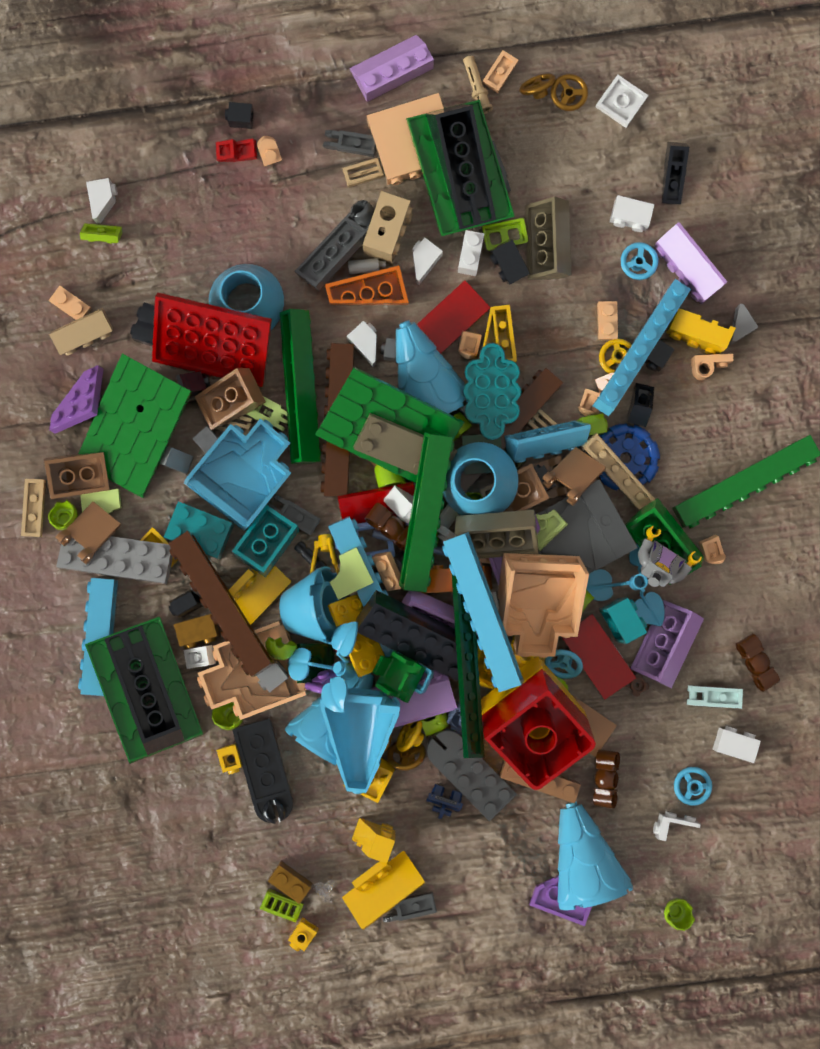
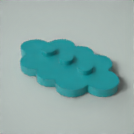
(492, 391)

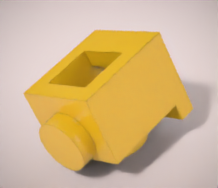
(226, 765)
(304, 928)

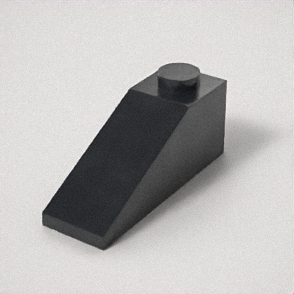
(674, 172)

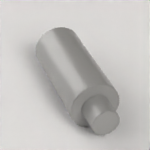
(365, 266)

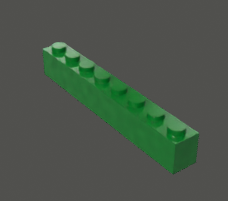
(300, 386)
(746, 481)
(425, 511)

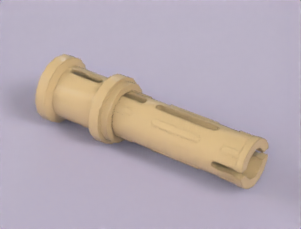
(479, 92)

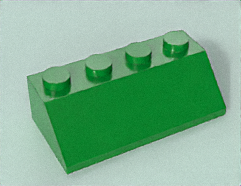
(671, 535)

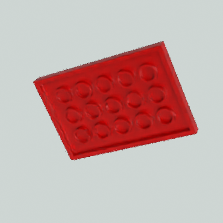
(209, 338)

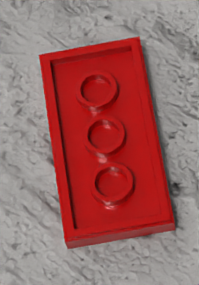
(452, 315)
(359, 504)
(600, 658)

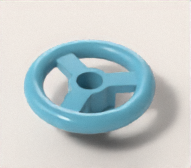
(638, 267)
(564, 661)
(699, 789)

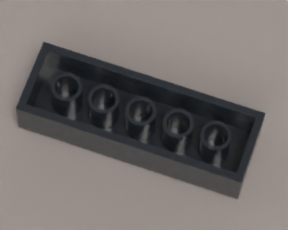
(410, 633)

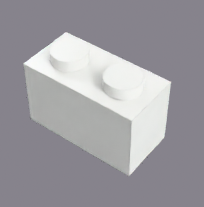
(631, 213)
(470, 253)
(736, 744)

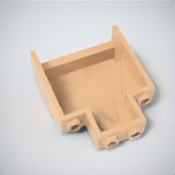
(541, 600)
(230, 684)

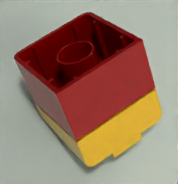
(537, 726)

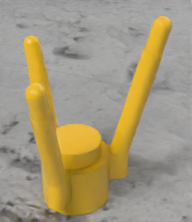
(326, 544)

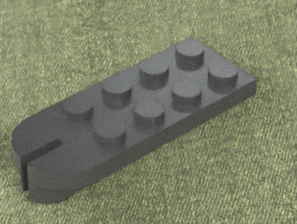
(337, 246)
(469, 775)

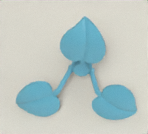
(649, 606)
(333, 693)

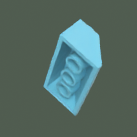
(546, 440)

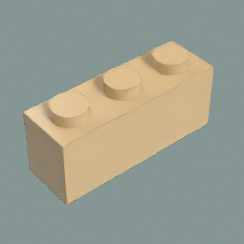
(81, 332)

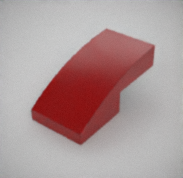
(236, 150)

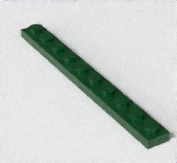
(468, 679)

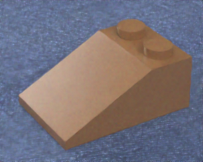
(230, 398)
(76, 474)
(529, 491)

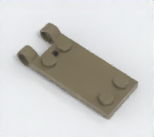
(391, 443)

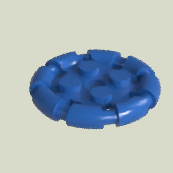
(633, 448)

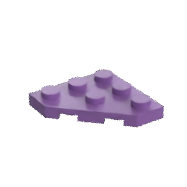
(80, 402)
(546, 897)

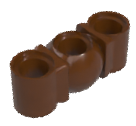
(389, 525)
(757, 662)
(606, 779)

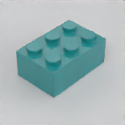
(208, 529)
(265, 540)
(623, 620)

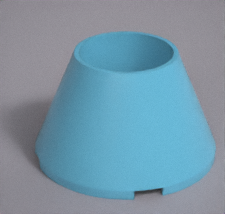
(271, 297)
(504, 473)
(306, 609)

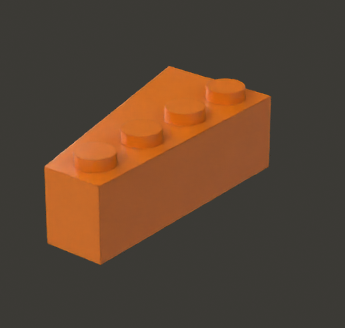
(373, 288)
(442, 579)

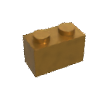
(196, 630)
(290, 882)

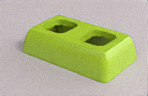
(503, 228)

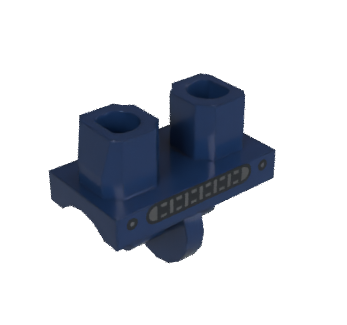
(453, 803)

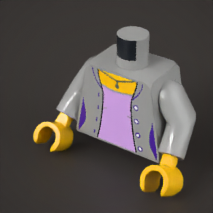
(662, 564)

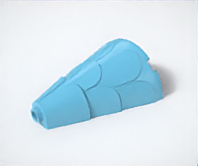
(425, 371)
(311, 728)
(361, 735)
(586, 863)

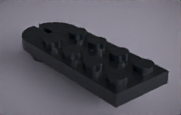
(264, 770)

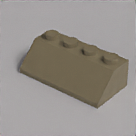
(548, 239)
(500, 532)

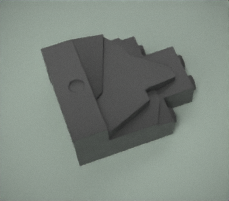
(592, 530)

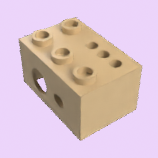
(385, 236)

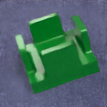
(398, 675)

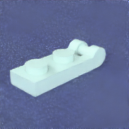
(715, 697)

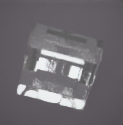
(323, 890)

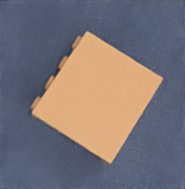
(394, 138)

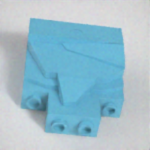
(241, 472)

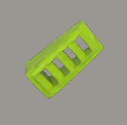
(278, 912)

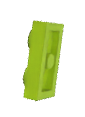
(102, 233)

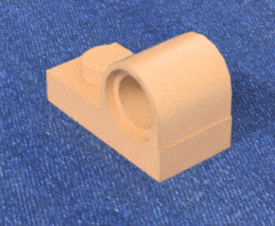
(709, 361)

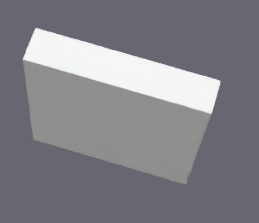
(621, 101)

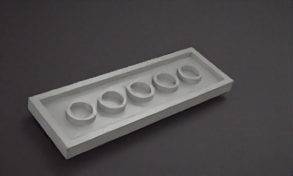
(121, 559)

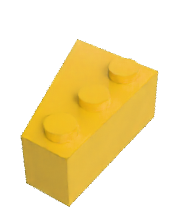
(500, 330)
(700, 332)
(375, 839)

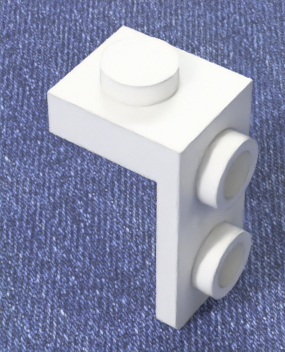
(447, 518)
(661, 827)

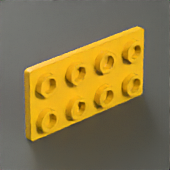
(256, 593)
(366, 651)
(382, 889)

